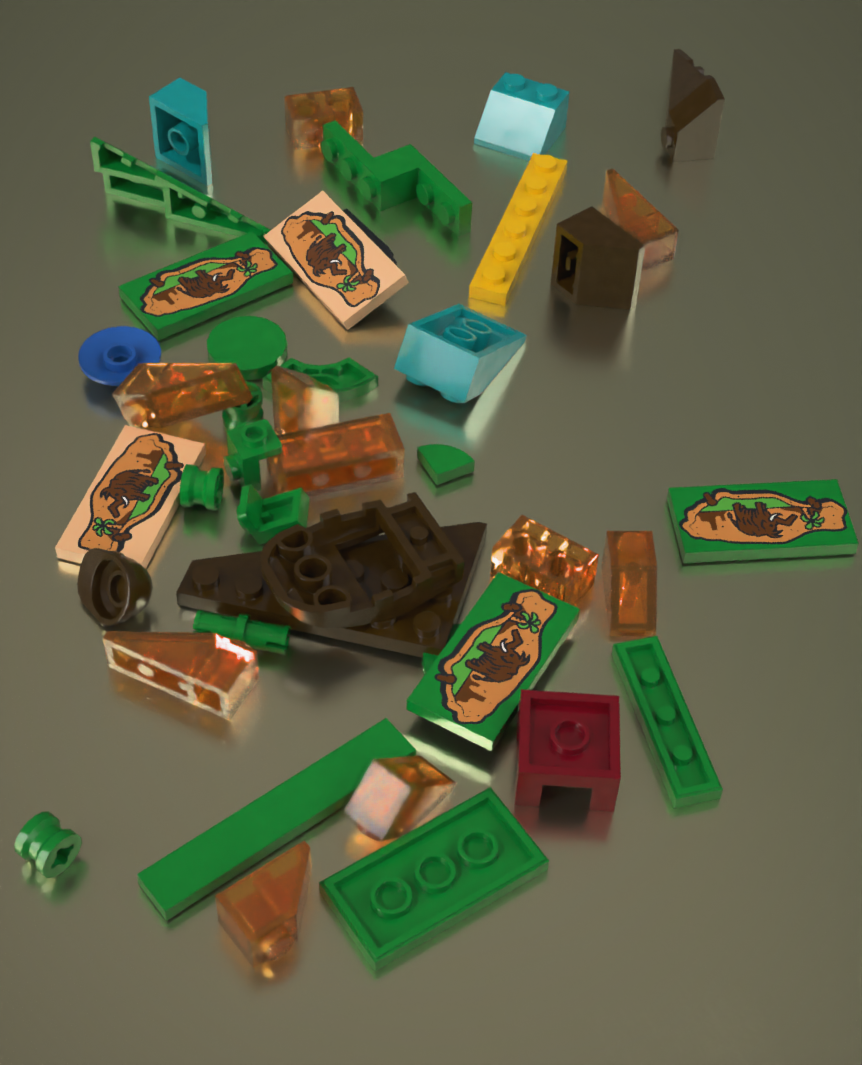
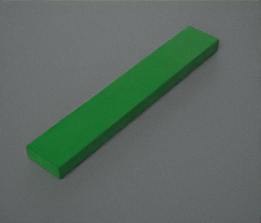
(267, 821)

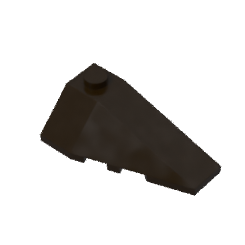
(692, 111)

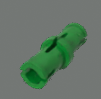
(256, 634)

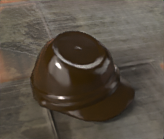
(113, 586)

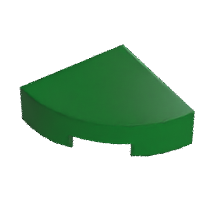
(444, 462)

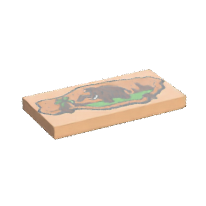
(336, 260)
(131, 496)

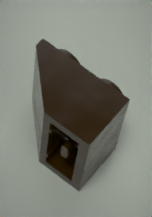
(596, 261)

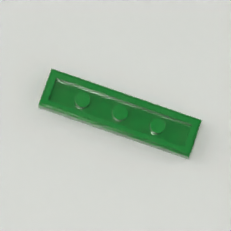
(666, 722)

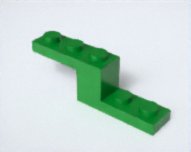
(397, 178)

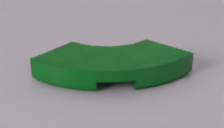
(344, 377)

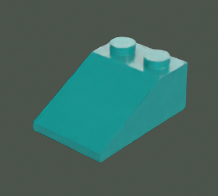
(457, 352)

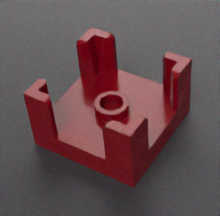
(568, 744)

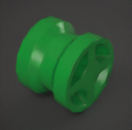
(247, 412)
(201, 487)
(47, 844)

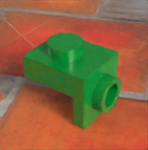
(246, 448)
(273, 514)

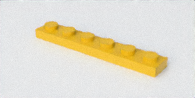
(518, 230)

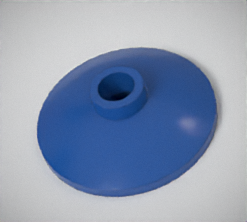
(115, 352)

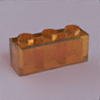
(338, 456)

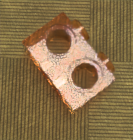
(309, 111)
(545, 561)

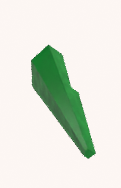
(139, 181)

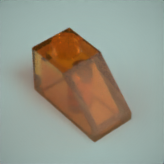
(301, 401)
(630, 583)
(397, 796)
(267, 906)

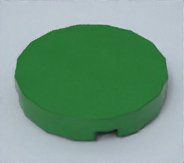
(250, 343)

